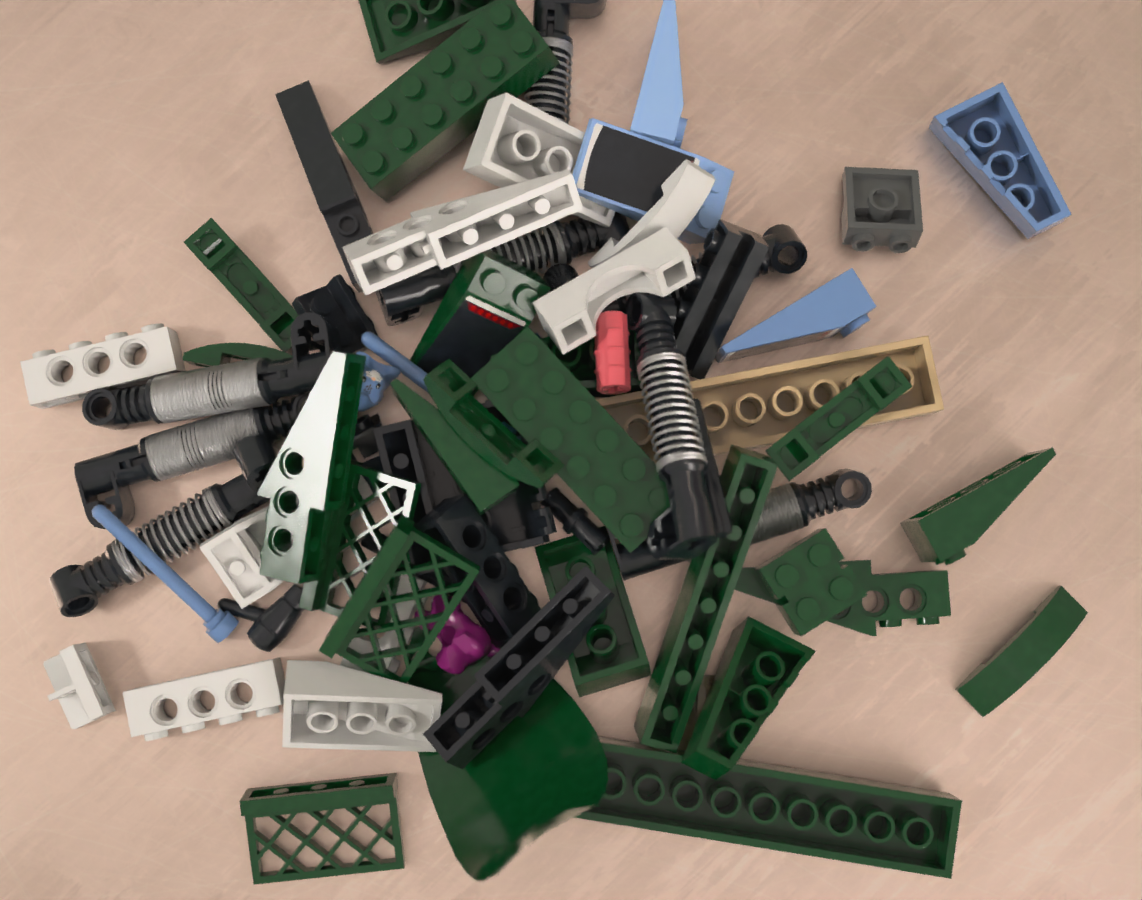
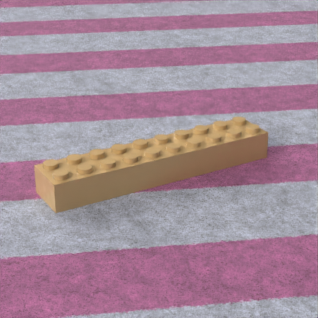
(768, 402)

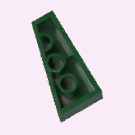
(744, 692)

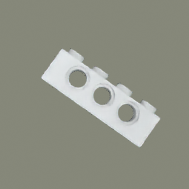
(44, 371)
(146, 703)

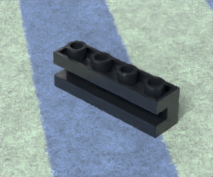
(716, 294)

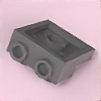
(881, 208)

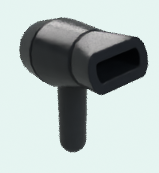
(269, 624)

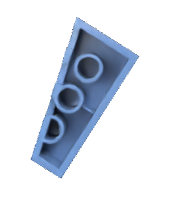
(1003, 159)

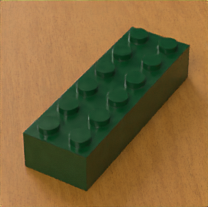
(443, 97)
(596, 452)

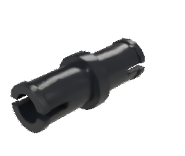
(576, 521)

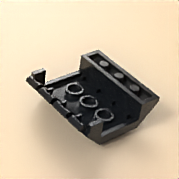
(514, 521)

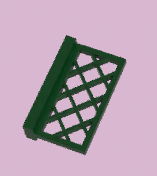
(372, 585)
(320, 594)
(317, 797)

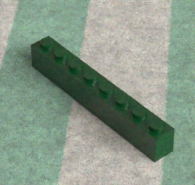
(703, 604)

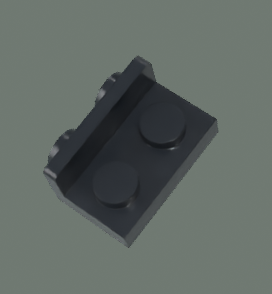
(340, 306)

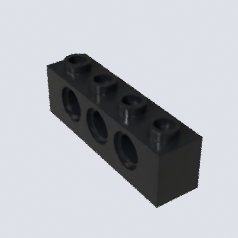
(497, 592)

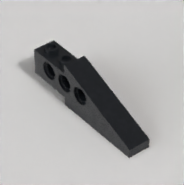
(324, 169)
(519, 671)

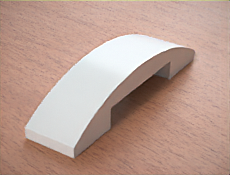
(682, 198)

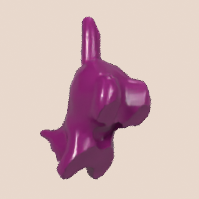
(461, 639)

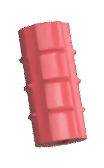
(612, 353)

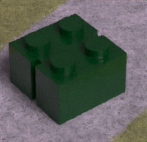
(810, 582)

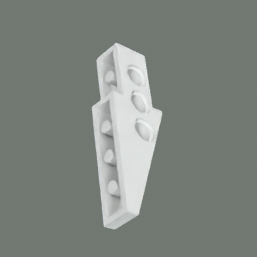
(460, 229)

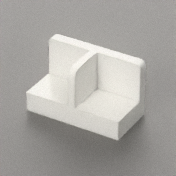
(78, 685)

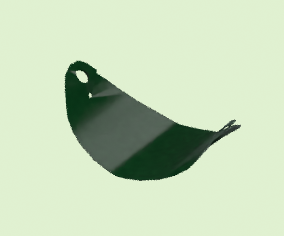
(520, 783)

